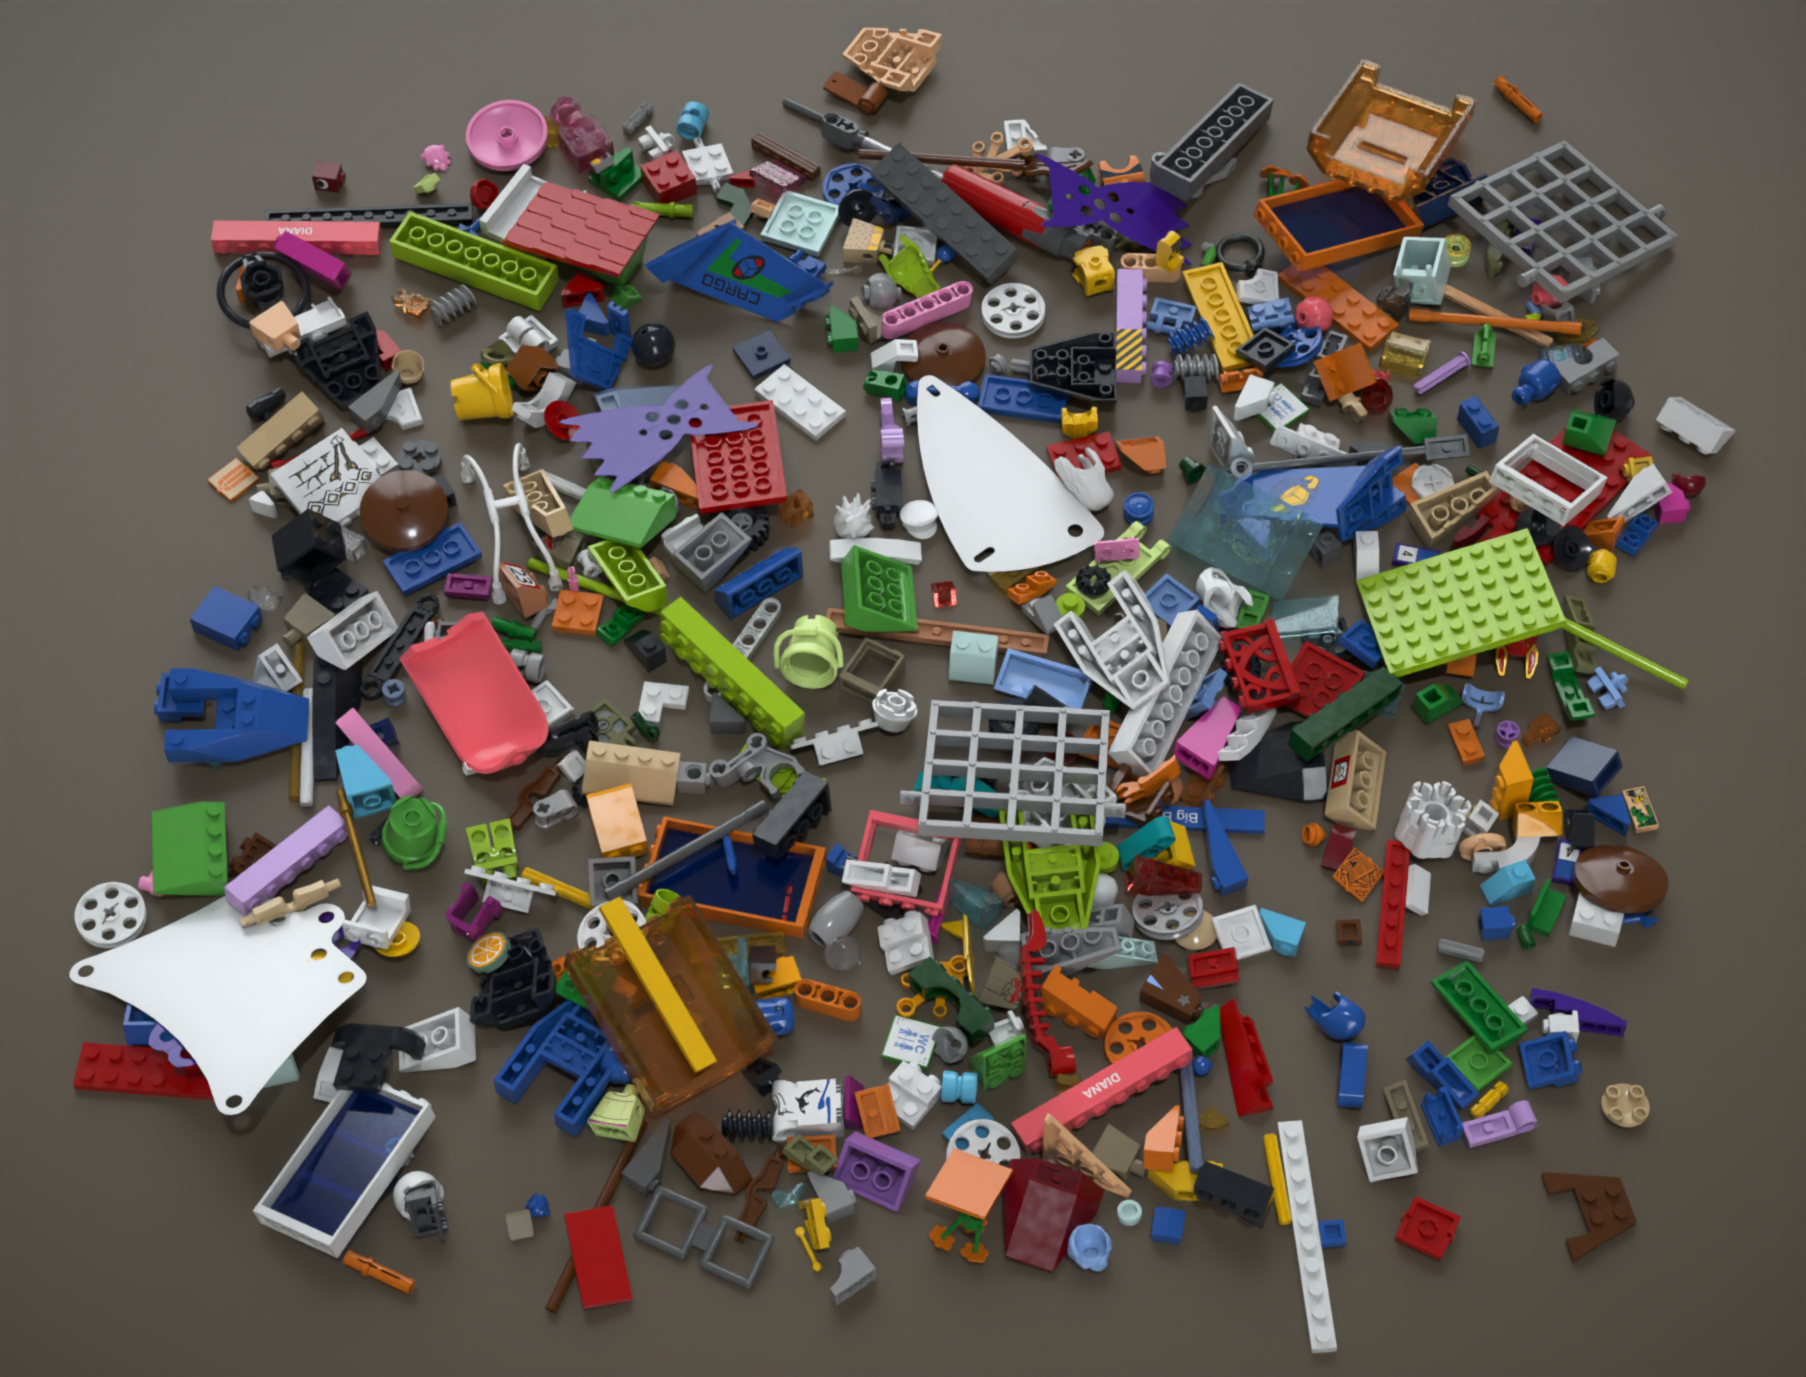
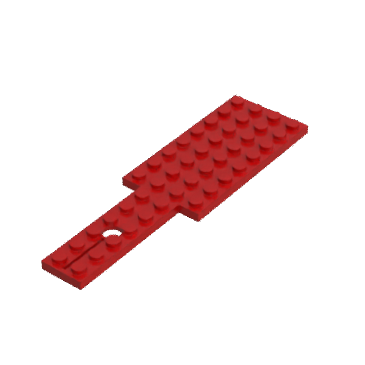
(1504, 517)

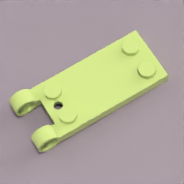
(1135, 567)

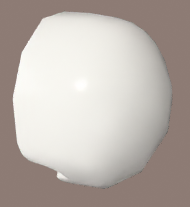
(1105, 892)

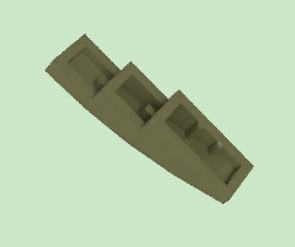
(1580, 650)

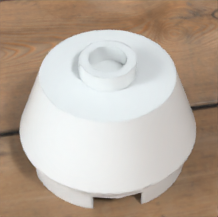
(894, 710)

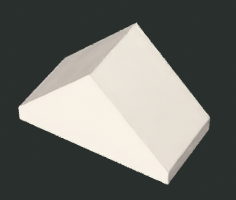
(1005, 932)

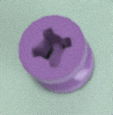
(1161, 374)
(1507, 733)

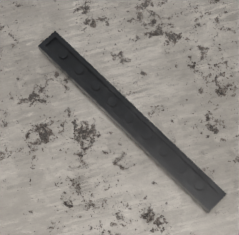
(387, 215)

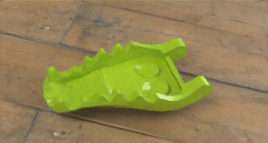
(910, 269)

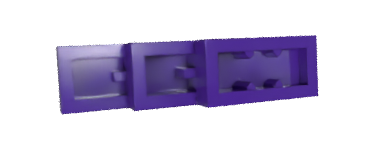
(1590, 1017)

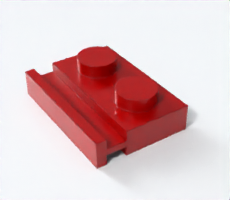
(1214, 968)

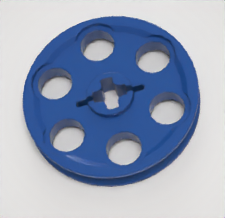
(849, 182)
(1300, 338)

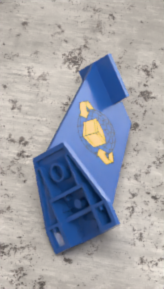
(1340, 496)

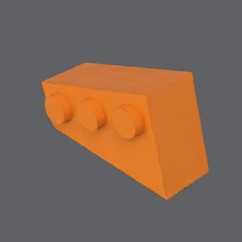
(1077, 1006)

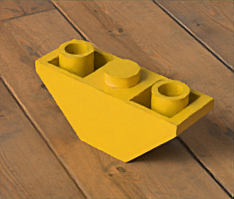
(1179, 1183)

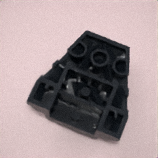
(344, 362)
(519, 987)

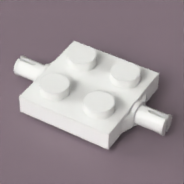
(708, 164)

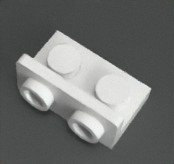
(378, 457)
(679, 534)

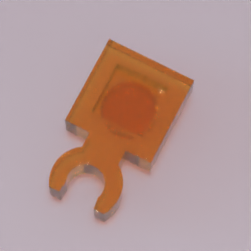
(412, 304)

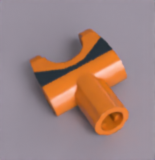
(1131, 173)

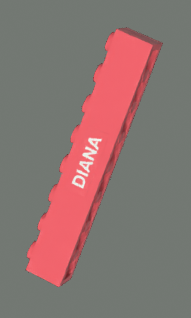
(330, 237)
(1105, 1088)

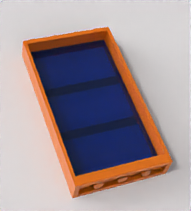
(1334, 223)
(751, 896)

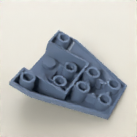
(638, 396)

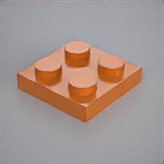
(578, 612)

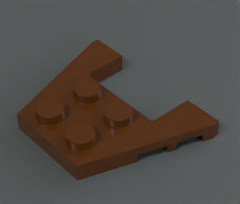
(1601, 1204)

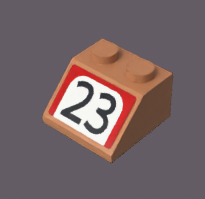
(522, 589)

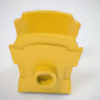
(1094, 271)

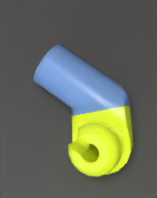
(1535, 311)

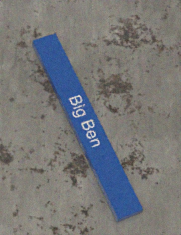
(1192, 818)

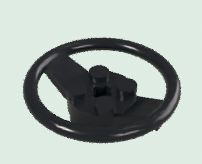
(261, 294)

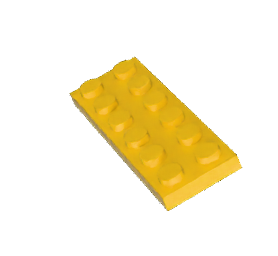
(1218, 304)

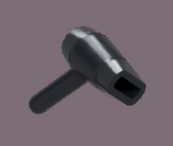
(265, 404)

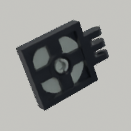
(1329, 640)

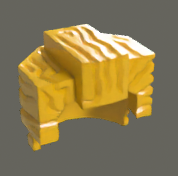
(1079, 424)

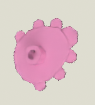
(436, 157)

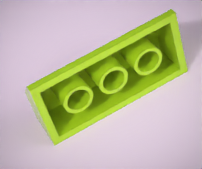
(631, 574)

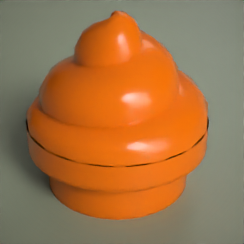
(1313, 834)

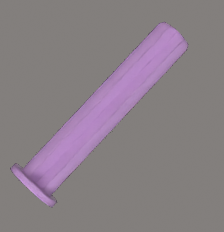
(1442, 373)

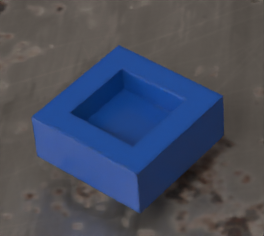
(1332, 1233)

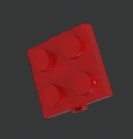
(1427, 1228)

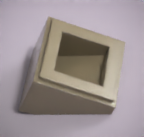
(519, 1224)

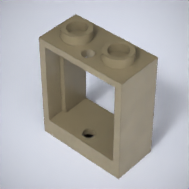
(862, 689)

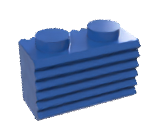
(1478, 422)

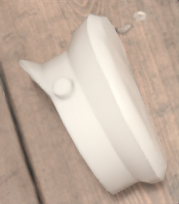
(919, 518)

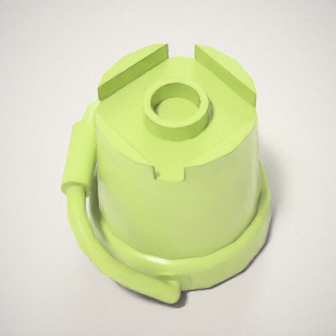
(811, 653)

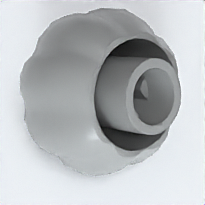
(880, 291)

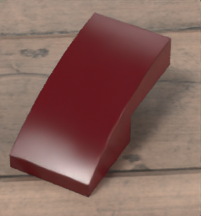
(1469, 536)
(1338, 846)

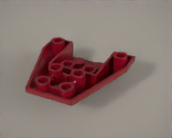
(1043, 1209)

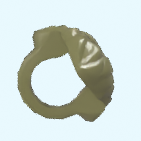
(497, 353)

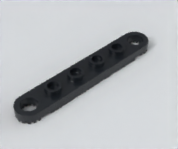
(406, 635)

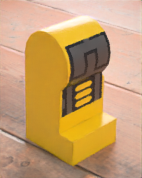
(1168, 252)

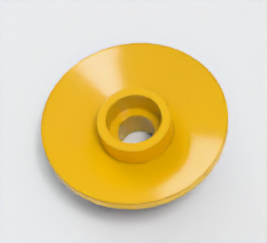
(404, 942)

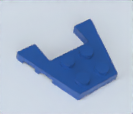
(590, 360)

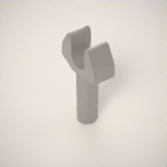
(543, 613)

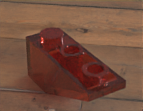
(1159, 878)

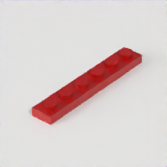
(1393, 905)

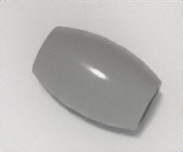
(835, 918)

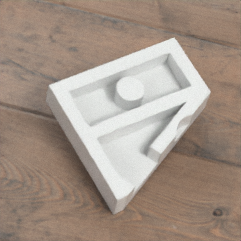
(1020, 129)

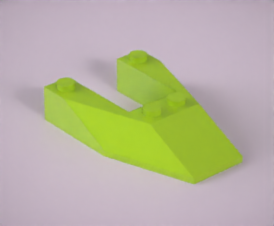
(1054, 879)

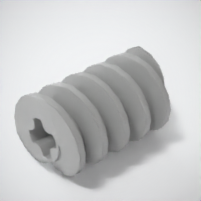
(450, 303)
(1196, 366)

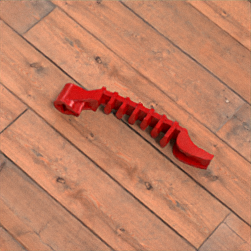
(1059, 1059)

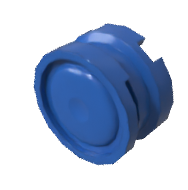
(1138, 508)

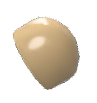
(409, 365)

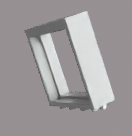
(1536, 495)

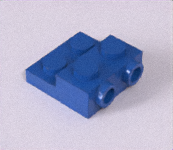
(174, 710)
(1551, 1060)

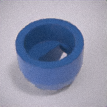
(1202, 1066)

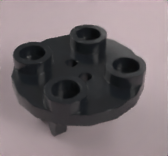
(1540, 526)

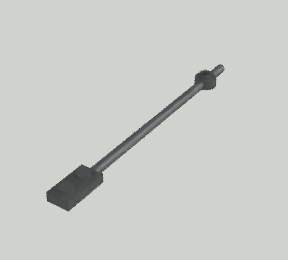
(1434, 449)

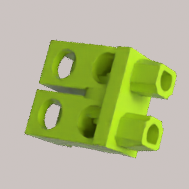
(499, 857)

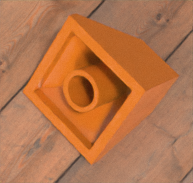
(1145, 452)

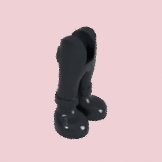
(570, 734)

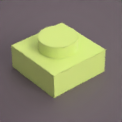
(427, 184)

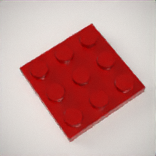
(1320, 678)

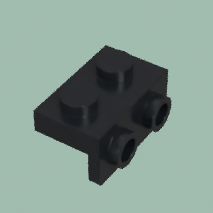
(425, 1214)

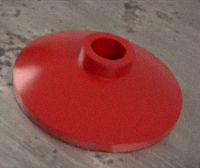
(555, 413)

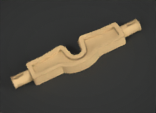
(301, 899)

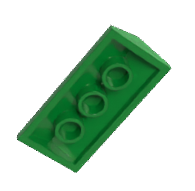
(1479, 1007)

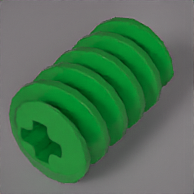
(1542, 788)

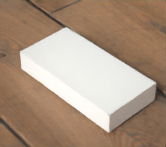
(1418, 889)

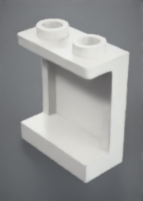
(380, 923)

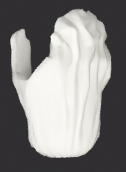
(1086, 484)
(1221, 596)

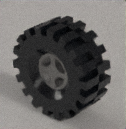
(755, 522)

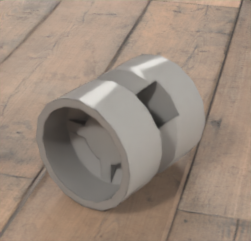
(530, 666)

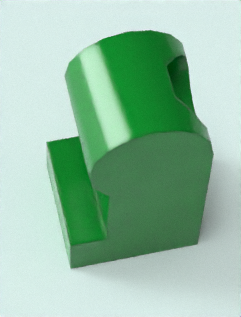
(885, 384)

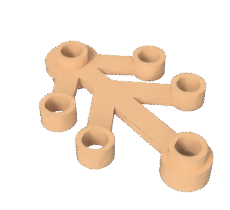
(1018, 149)

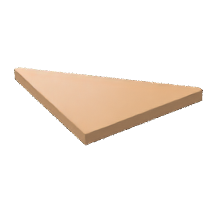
(1071, 1153)

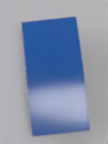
(1637, 534)

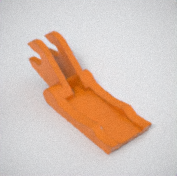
(1149, 784)

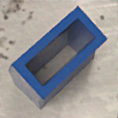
(1167, 1225)

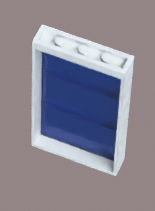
(344, 1166)

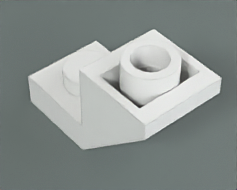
(897, 350)
(324, 1086)

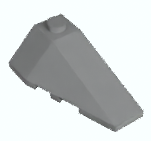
(1074, 949)

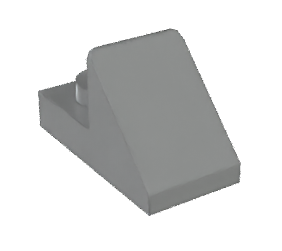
(1042, 613)

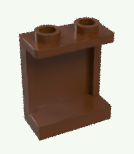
(1144, 809)

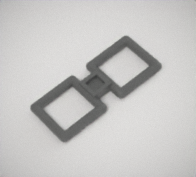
(704, 1237)

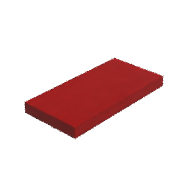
(597, 1257)

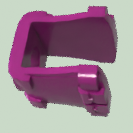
(466, 901)

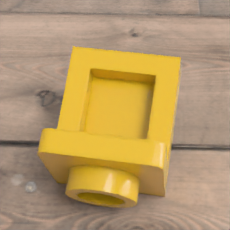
(1634, 466)

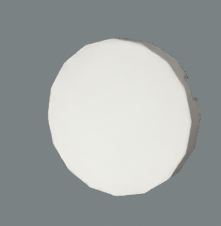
(1430, 480)

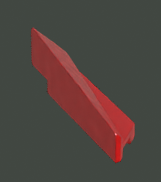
(1246, 1061)

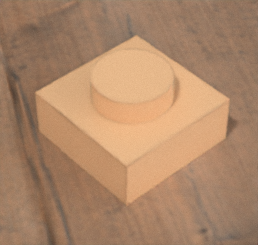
(762, 208)

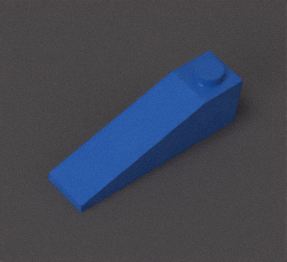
(1225, 867)

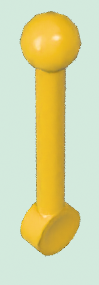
(800, 1233)

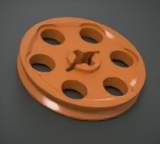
(1136, 1036)

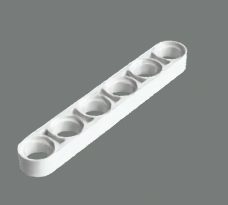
(750, 631)

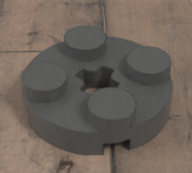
(420, 449)

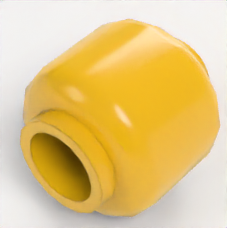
(1601, 566)

